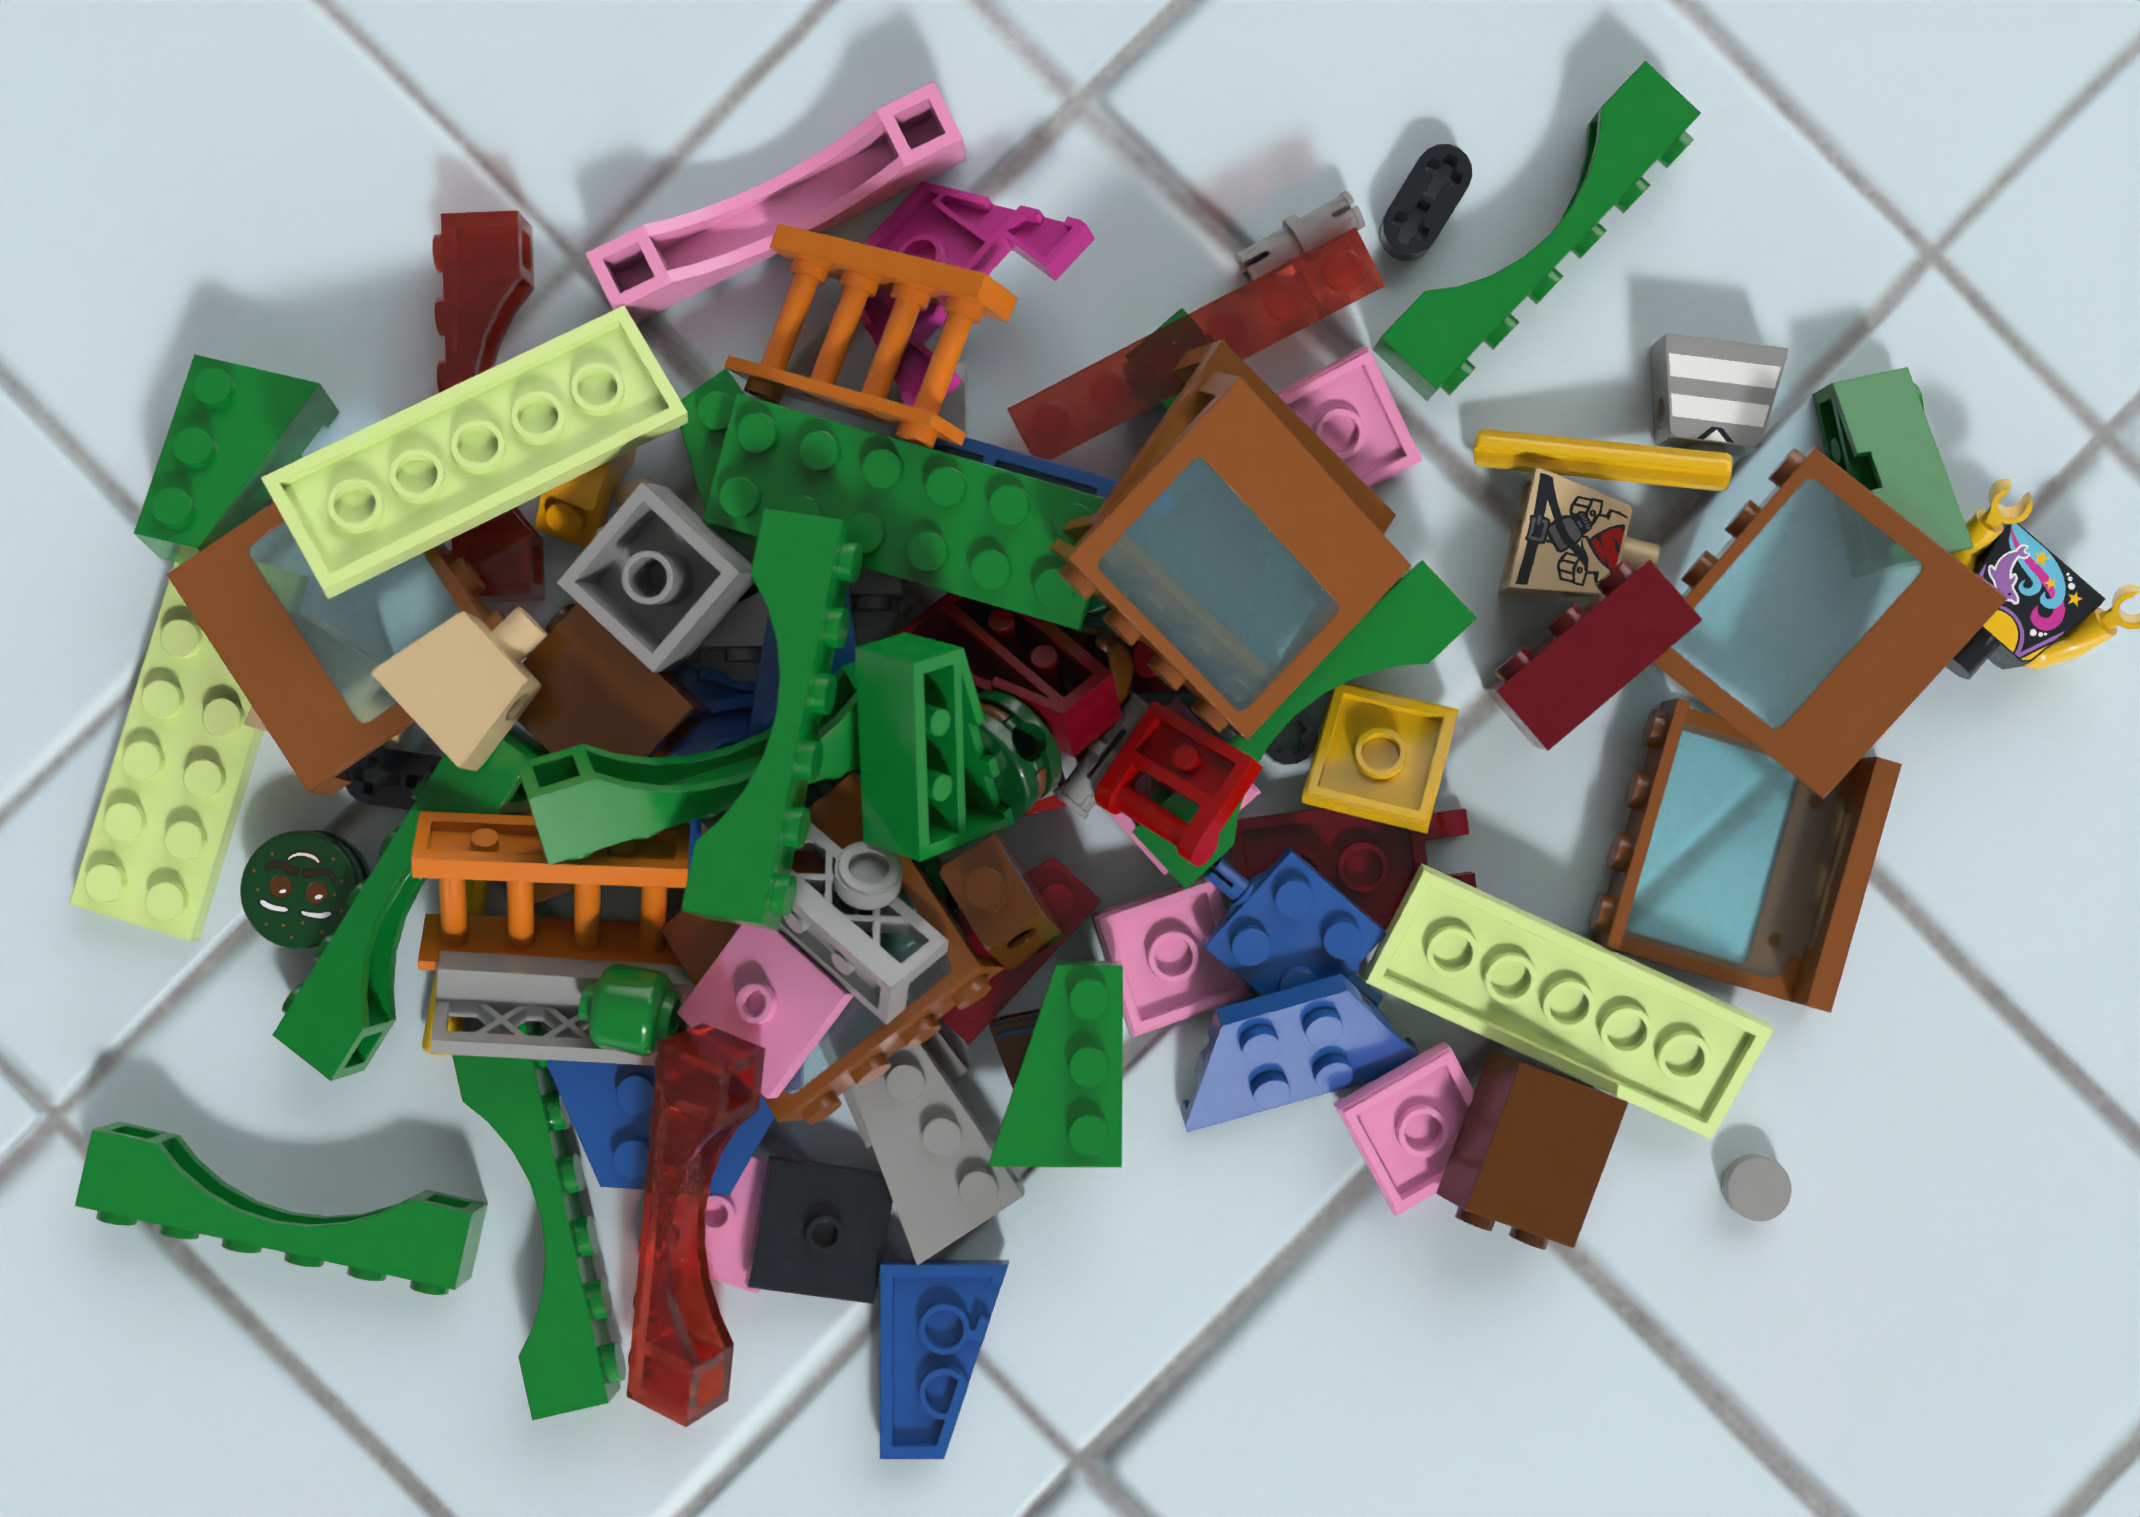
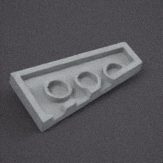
(932, 1152)

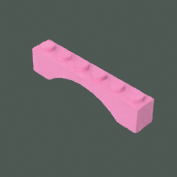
(861, 169)

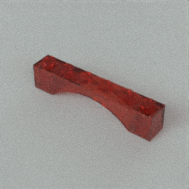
(485, 283)
(1244, 319)
(679, 1340)

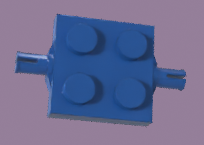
(1290, 927)

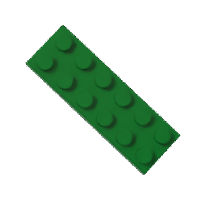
(908, 504)

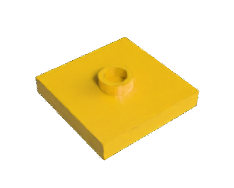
(1380, 756)

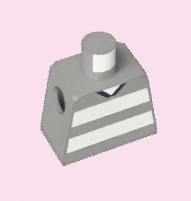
(1713, 392)

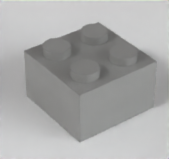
(658, 577)

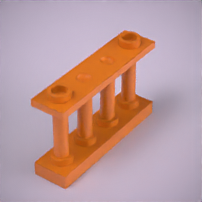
(862, 272)
(510, 850)

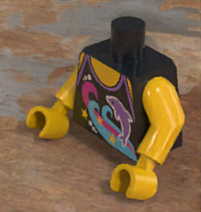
(2048, 606)

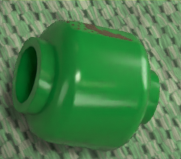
(630, 1009)

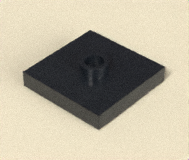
(820, 1230)

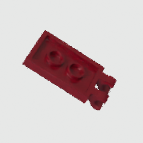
(1357, 855)

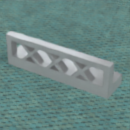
(840, 940)
(521, 988)

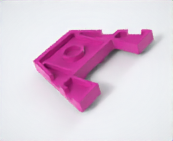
(969, 234)

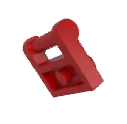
(1188, 763)

